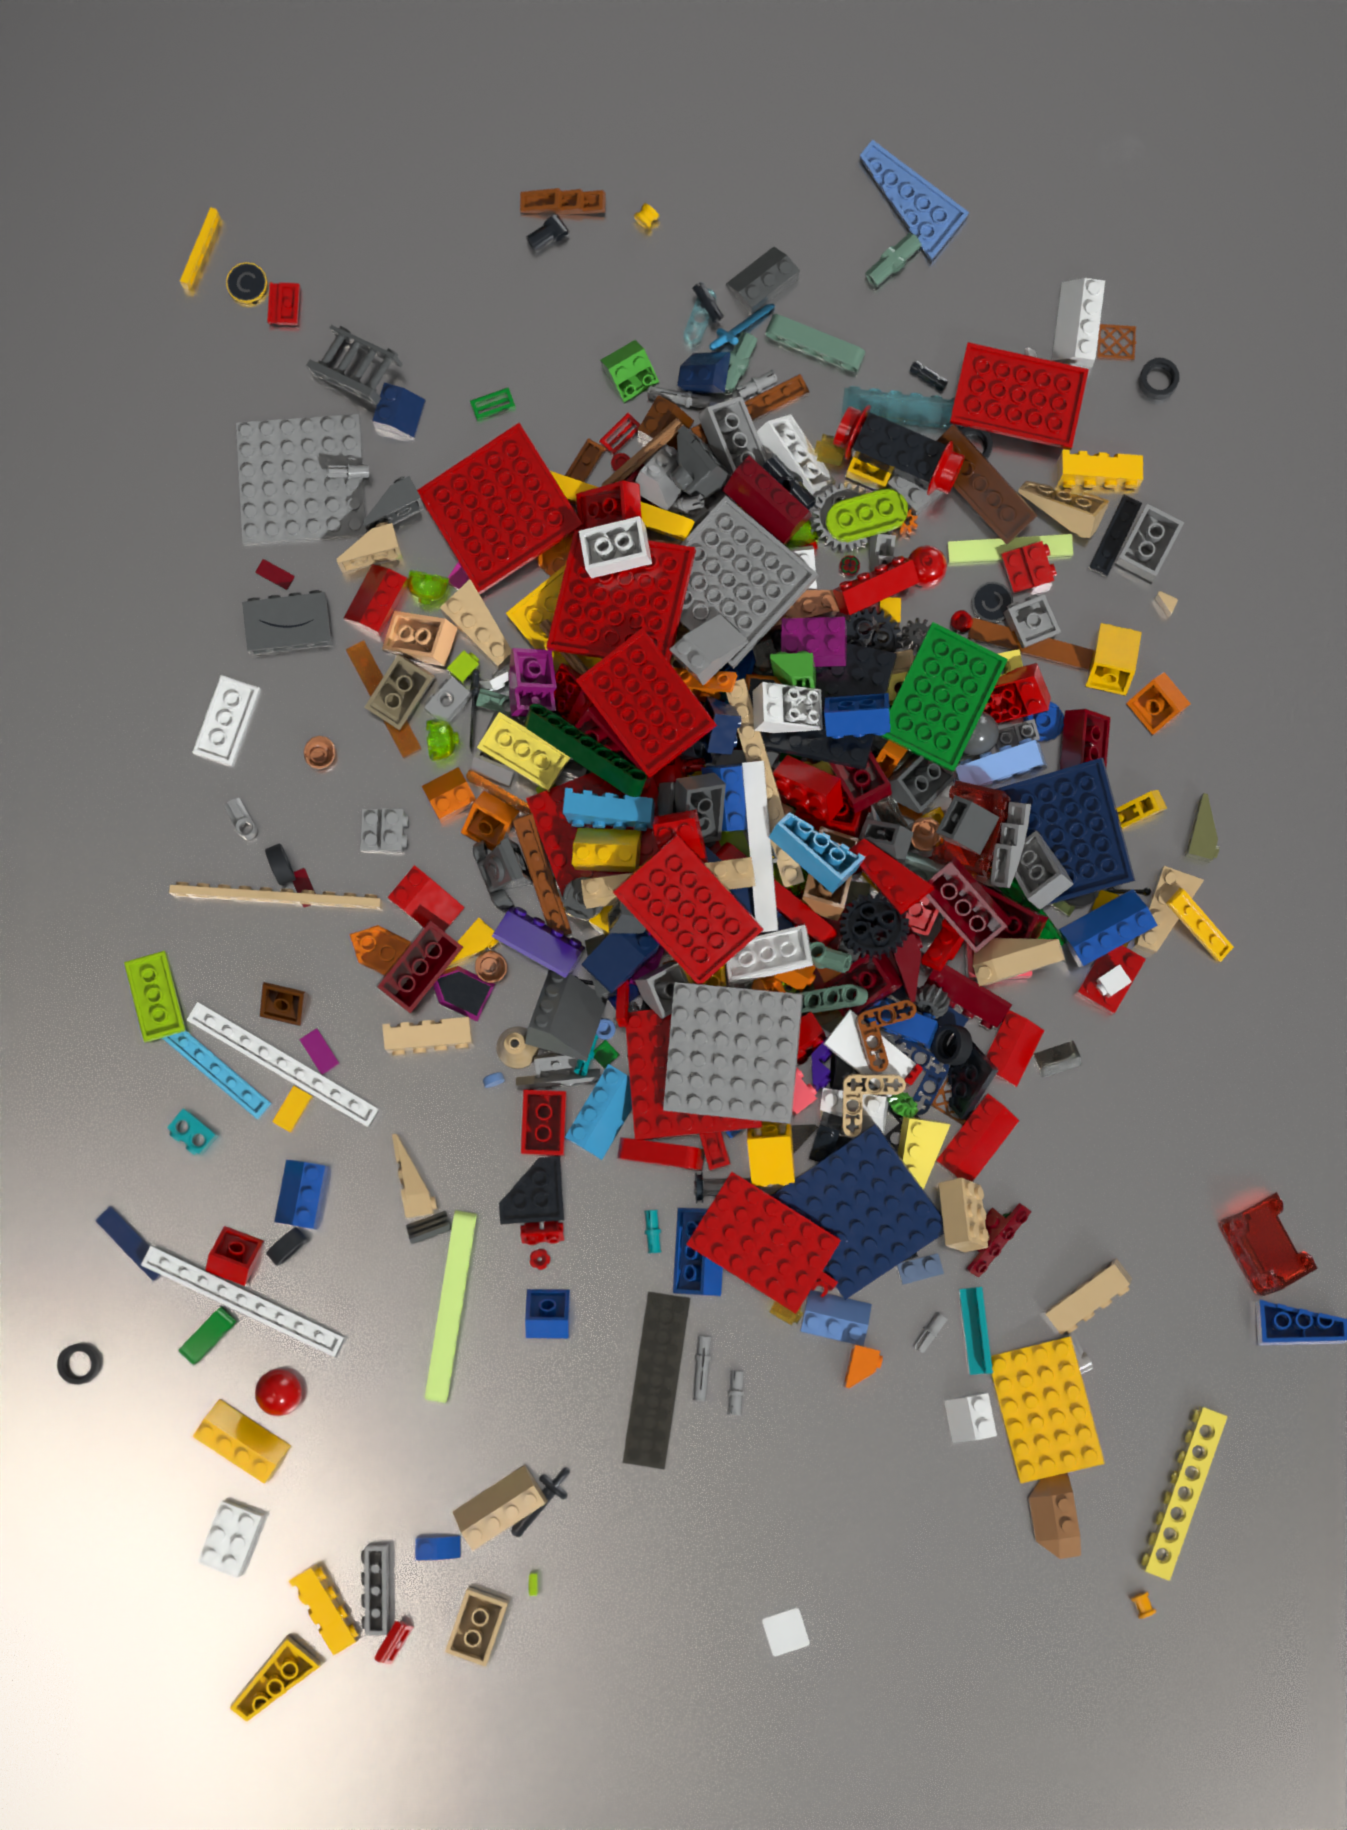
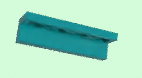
(975, 1331)

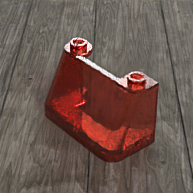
(991, 800)
(1265, 1247)

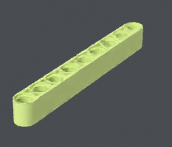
(450, 1306)

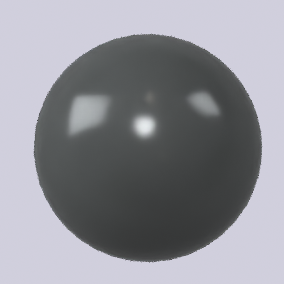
(984, 736)

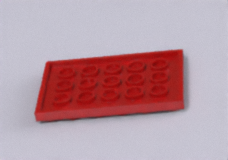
(1019, 396)
(646, 702)
(688, 910)
(763, 1242)

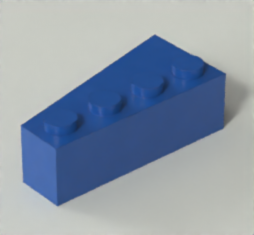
(916, 1029)
(1292, 1326)

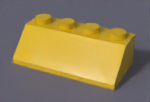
(241, 1441)

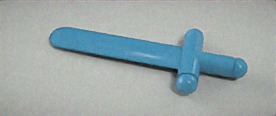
(729, 336)

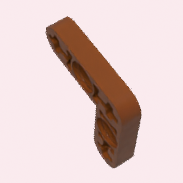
(873, 1030)

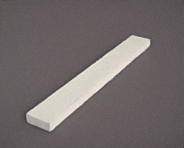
(760, 844)

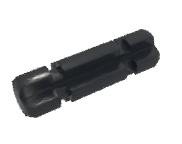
(928, 375)

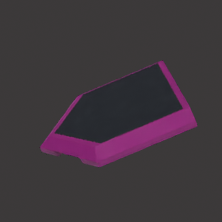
(463, 992)

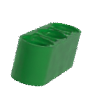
(207, 1336)

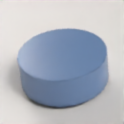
(606, 1029)
(493, 1079)

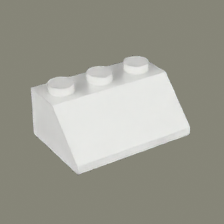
(873, 1109)

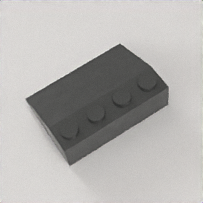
(565, 1017)

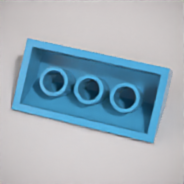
(602, 1113)

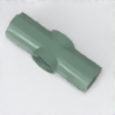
(893, 259)
(739, 360)
(493, 701)
(830, 958)

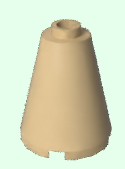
(517, 1056)

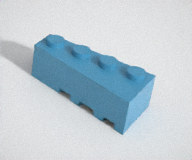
(608, 810)
(815, 852)

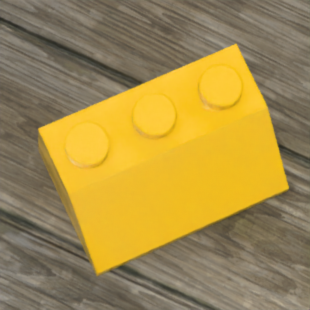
(606, 850)

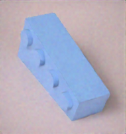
(1003, 764)

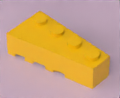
(325, 1609)
(278, 1674)

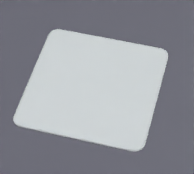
(785, 1632)

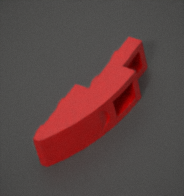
(943, 947)

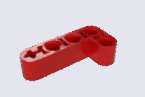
(661, 1153)

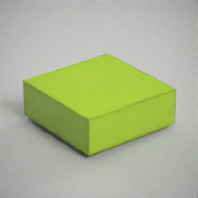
(533, 1584)

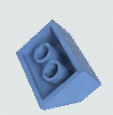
(836, 1318)

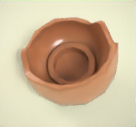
(319, 752)
(925, 834)
(491, 966)

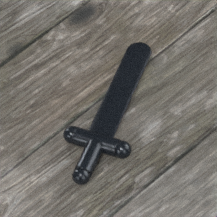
(474, 690)
(551, 1489)

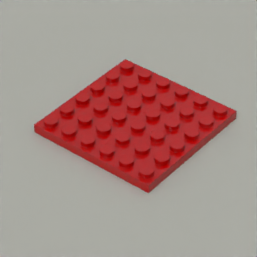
(499, 508)
(607, 610)
(559, 835)
(648, 1058)

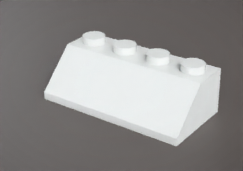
(1078, 322)
(789, 443)

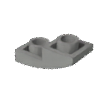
(1017, 733)

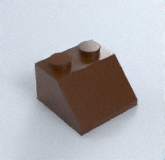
(660, 416)

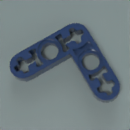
(930, 1074)

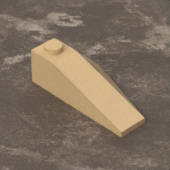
(1072, 511)
(1011, 957)
(415, 1194)

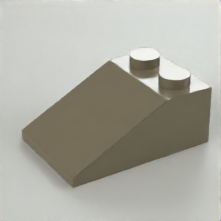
(399, 691)

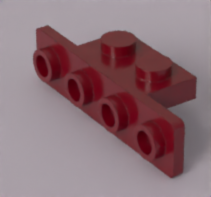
(1000, 1232)

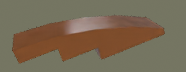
(562, 202)

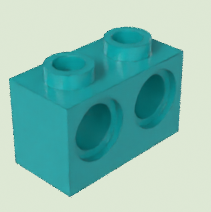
(195, 1128)

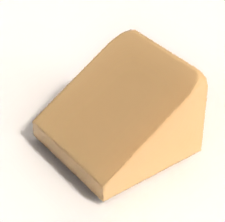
(1166, 602)

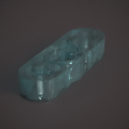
(689, 329)

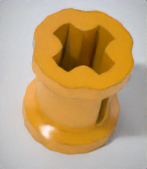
(1143, 1605)

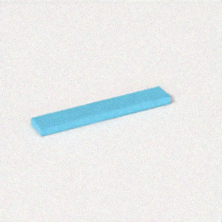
(219, 1073)

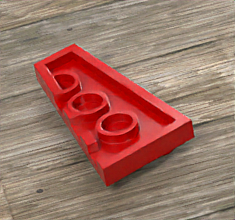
(892, 878)

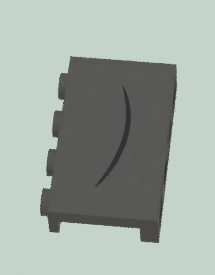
(286, 622)

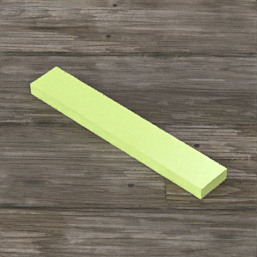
(993, 548)

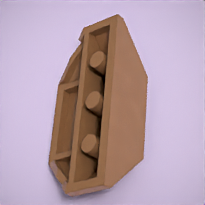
(1055, 1516)

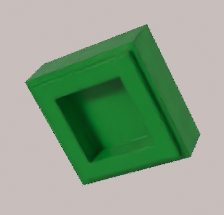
(605, 1054)

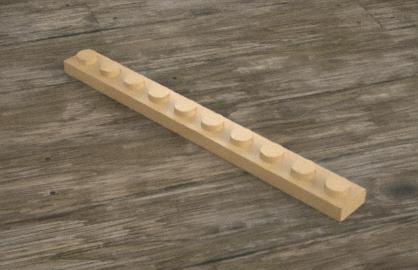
(755, 751)
(266, 894)

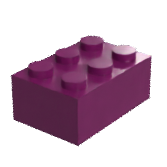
(821, 636)

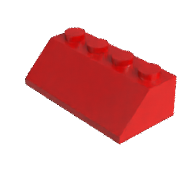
(977, 1139)

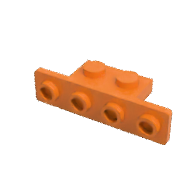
(720, 682)

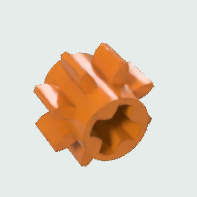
(907, 528)

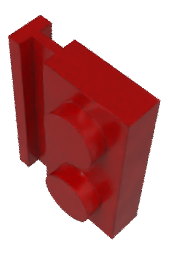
(283, 303)
(393, 1642)

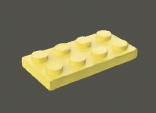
(523, 751)

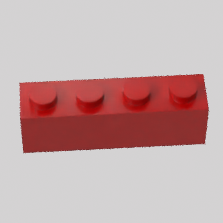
(876, 585)

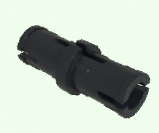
(708, 302)

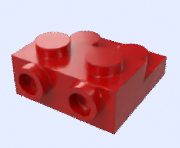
(1028, 566)
(921, 916)

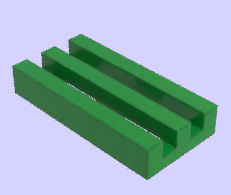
(501, 409)

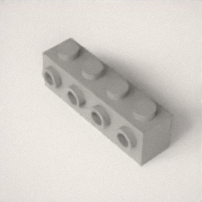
(376, 1589)

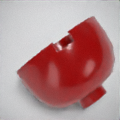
(929, 565)

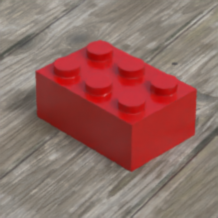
(808, 788)
(1131, 964)
(543, 1123)

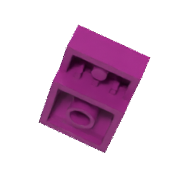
(531, 680)

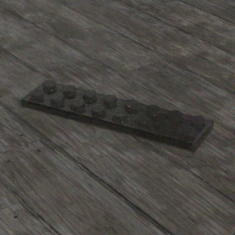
(656, 1380)

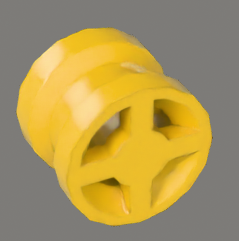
(646, 216)

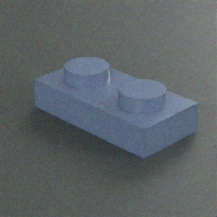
(920, 1268)

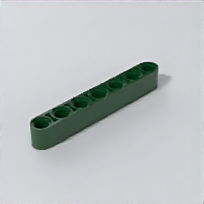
(585, 750)

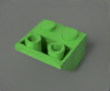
(629, 370)
(794, 669)

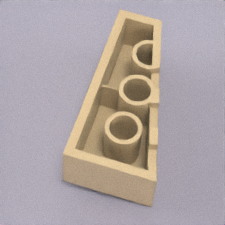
(475, 622)
(1166, 885)
(427, 1035)
(1089, 1297)

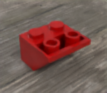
(810, 1037)

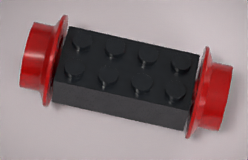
(898, 450)

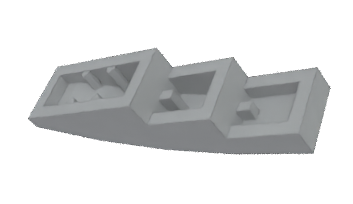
(881, 549)
(1011, 845)

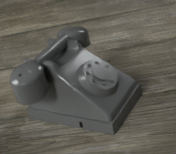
(698, 467)
(502, 870)

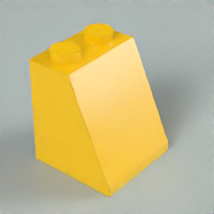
(1114, 659)
(771, 1154)

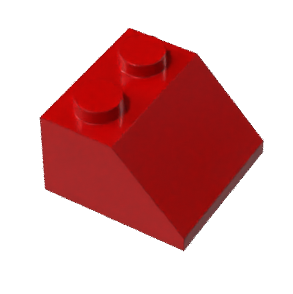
(234, 1255)

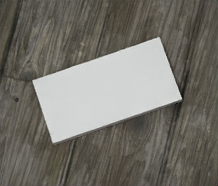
(226, 720)
(771, 955)
(847, 1045)

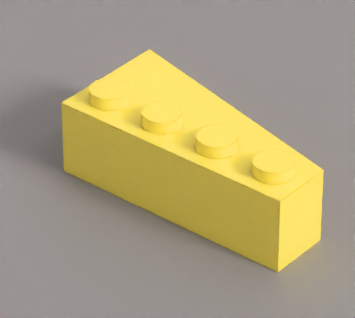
(920, 1145)

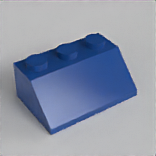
(857, 715)
(734, 803)
(301, 1194)

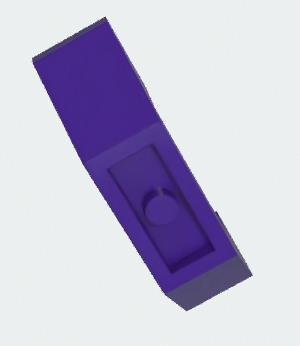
(820, 1073)

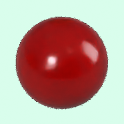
(278, 1392)

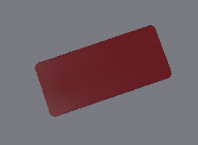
(274, 574)
(302, 882)

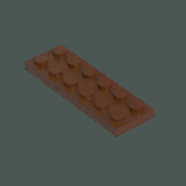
(987, 489)

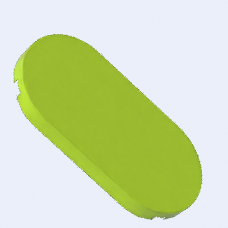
(866, 515)

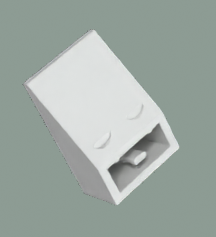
(786, 708)

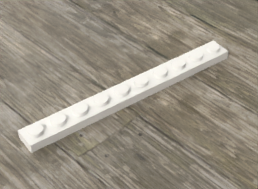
(282, 1064)
(242, 1301)

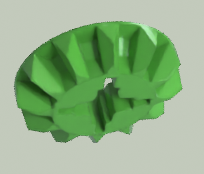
(907, 1108)

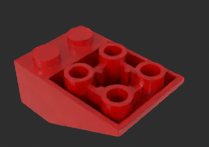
(1018, 694)
(569, 697)

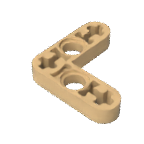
(857, 1094)

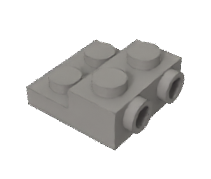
(1032, 620)
(383, 830)

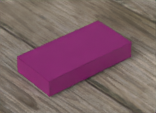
(319, 1051)

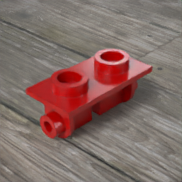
(532, 1234)

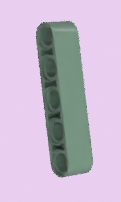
(815, 342)
(827, 995)

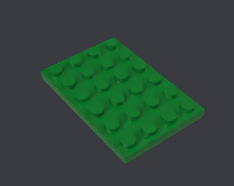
(943, 696)

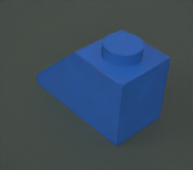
(437, 1547)

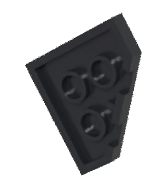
(968, 1079)
(535, 1195)

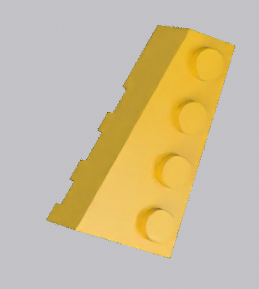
(1099, 469)

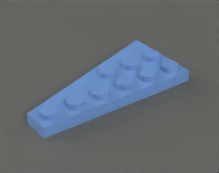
(919, 204)

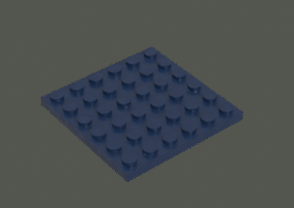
(1079, 824)
(869, 1204)

